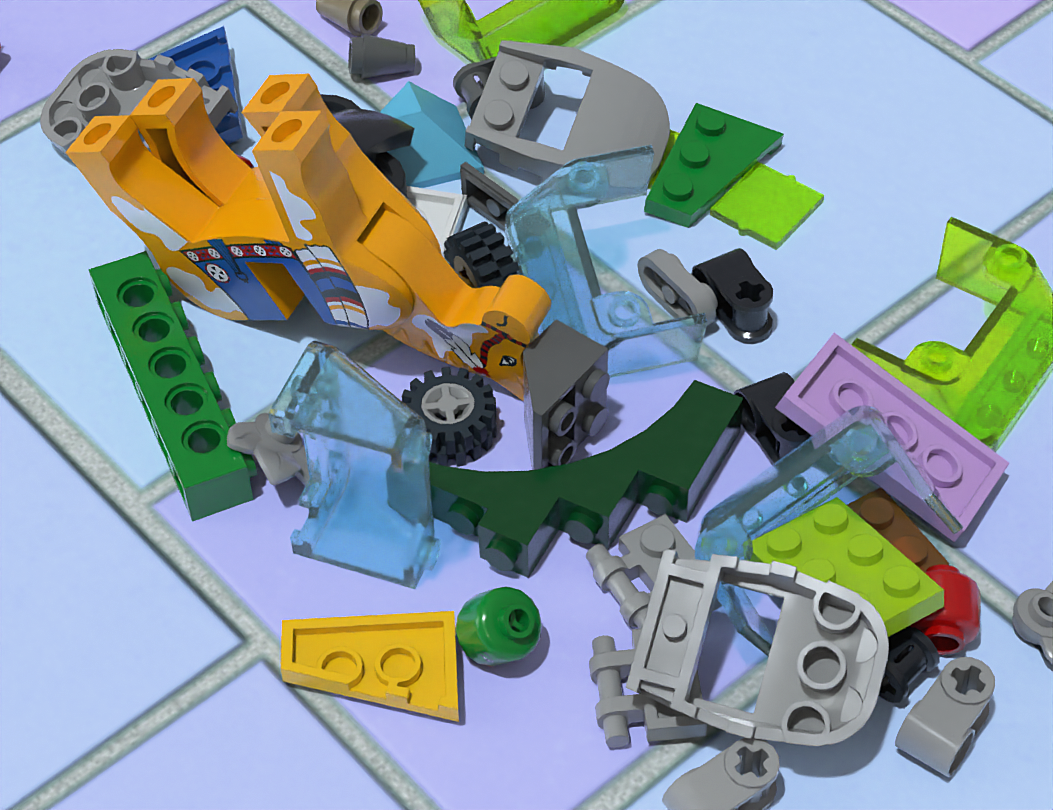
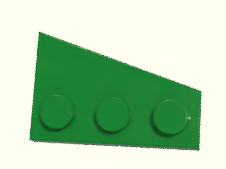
(705, 162)

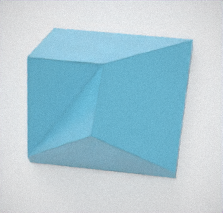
(437, 139)

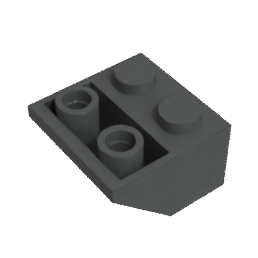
(563, 393)

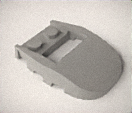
(113, 86)
(614, 114)
(819, 669)

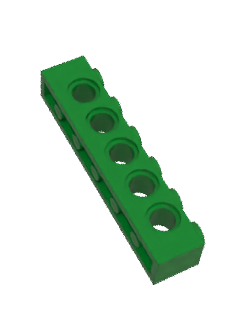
(172, 386)

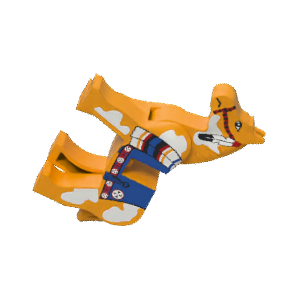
(296, 226)

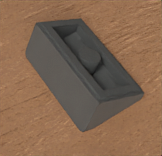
(485, 195)

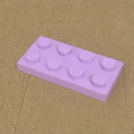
(951, 457)

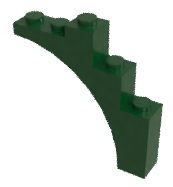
(592, 497)

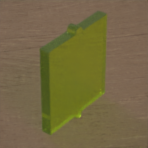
(767, 205)

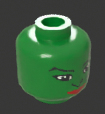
(498, 626)

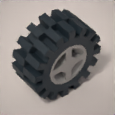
(467, 411)

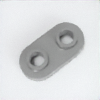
(675, 287)

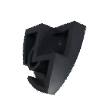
(375, 131)

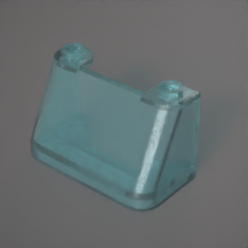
(364, 467)

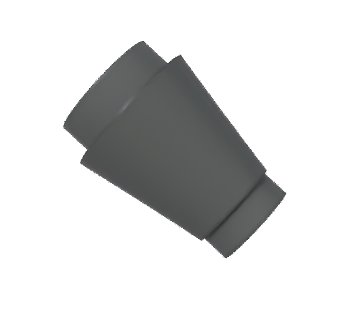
(379, 56)

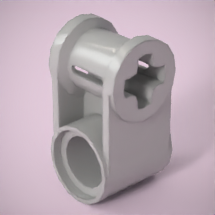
(948, 715)
(720, 780)

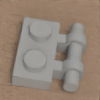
(641, 558)
(617, 711)

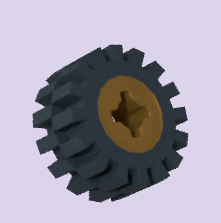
(480, 256)

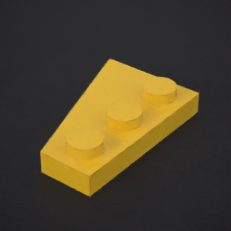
(378, 659)

